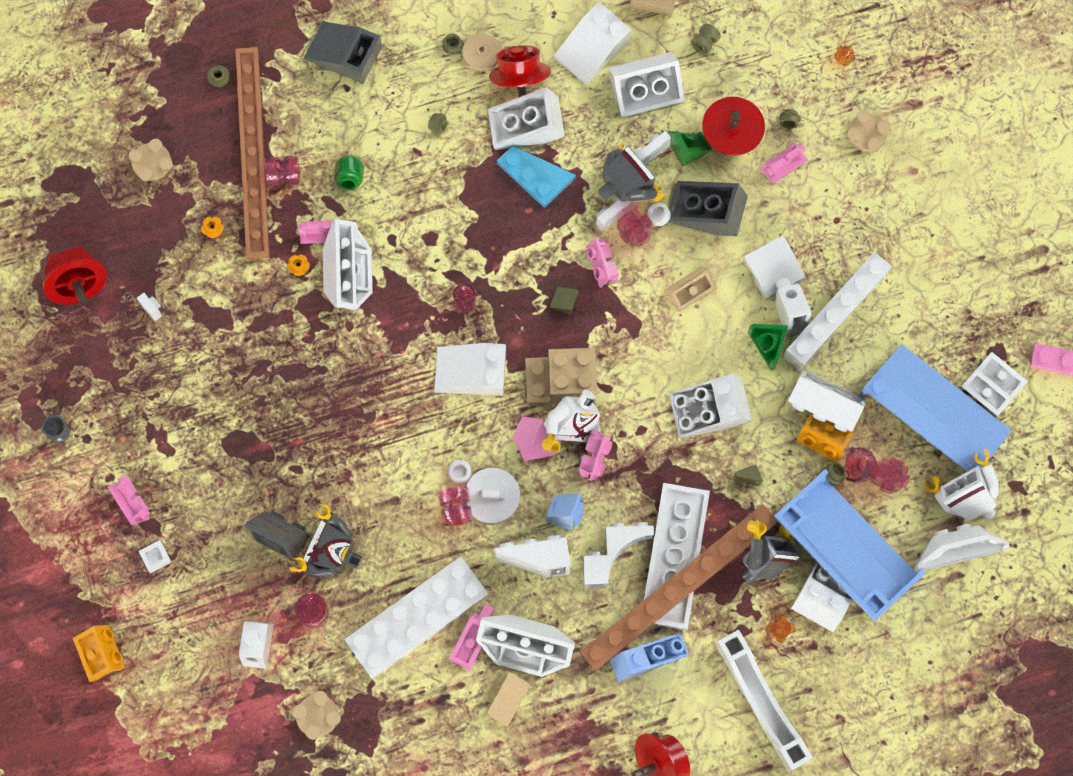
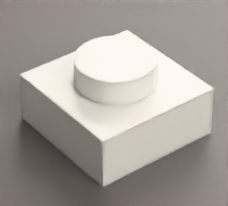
(150, 305)
(155, 556)

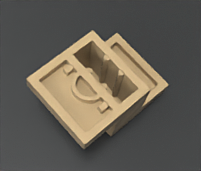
(560, 375)

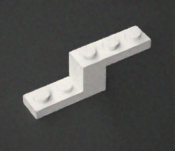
(656, 145)

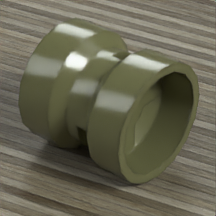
(705, 39)

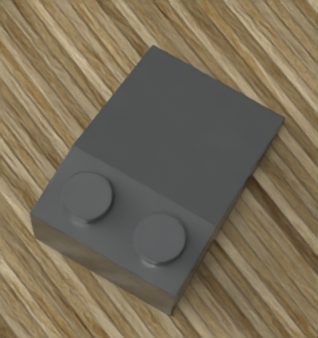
(708, 207)
(277, 534)

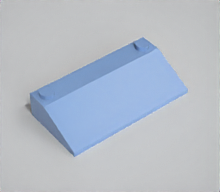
(936, 409)
(847, 547)

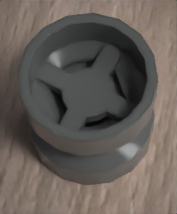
(53, 425)

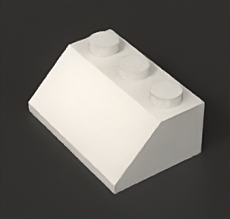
(647, 84)
(827, 401)

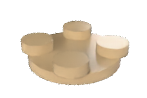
(480, 52)
(868, 132)
(151, 161)
(317, 715)

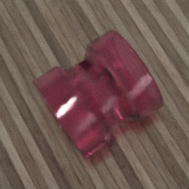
(464, 293)

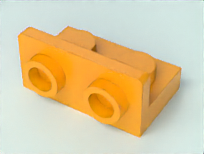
(824, 438)
(98, 652)

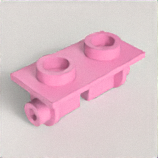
(784, 163)
(314, 231)
(598, 252)
(594, 464)
(130, 504)

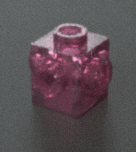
(634, 228)
(891, 475)

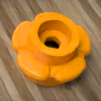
(212, 232)
(298, 270)

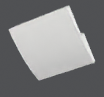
(772, 264)
(994, 384)

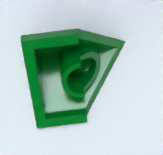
(688, 146)
(768, 341)

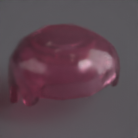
(860, 465)

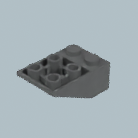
(344, 50)

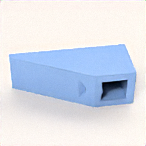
(566, 511)
(648, 657)

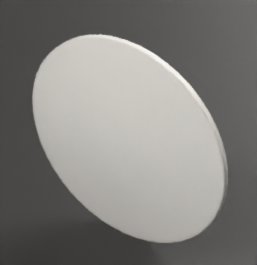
(493, 495)

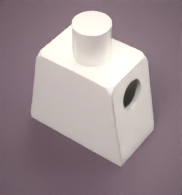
(792, 307)
(255, 644)

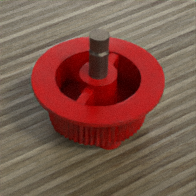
(73, 277)

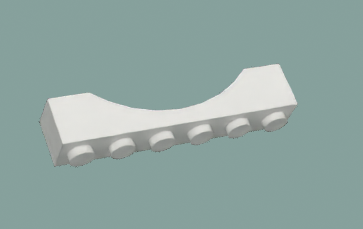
(836, 311)
(768, 712)

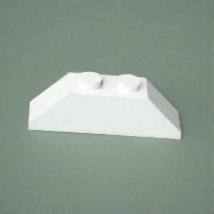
(346, 265)
(959, 546)
(525, 644)

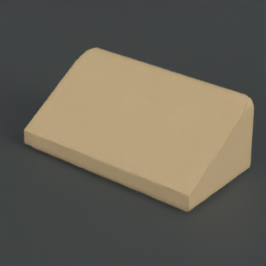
(656, 6)
(690, 288)
(508, 699)

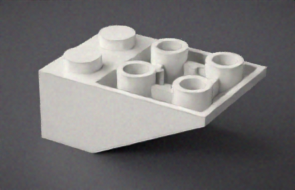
(711, 406)
(542, 558)
(822, 599)

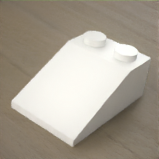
(593, 43)
(526, 120)
(471, 369)

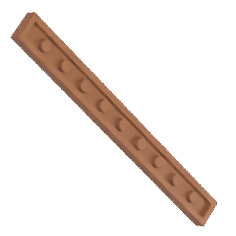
(252, 153)
(674, 590)

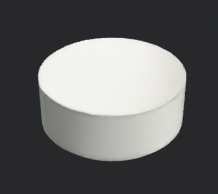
(658, 214)
(459, 472)

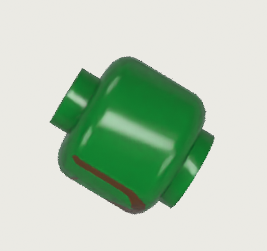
(349, 172)

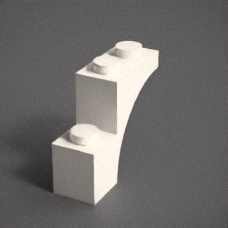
(618, 538)

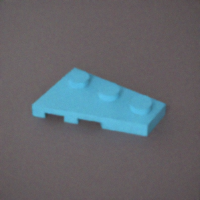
(535, 175)

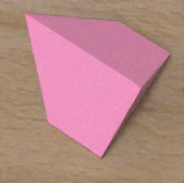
(529, 438)

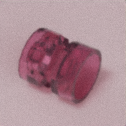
(282, 171)
(455, 514)
(312, 610)

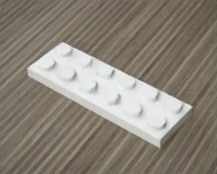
(676, 544)
(416, 617)

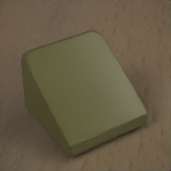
(564, 300)
(748, 476)

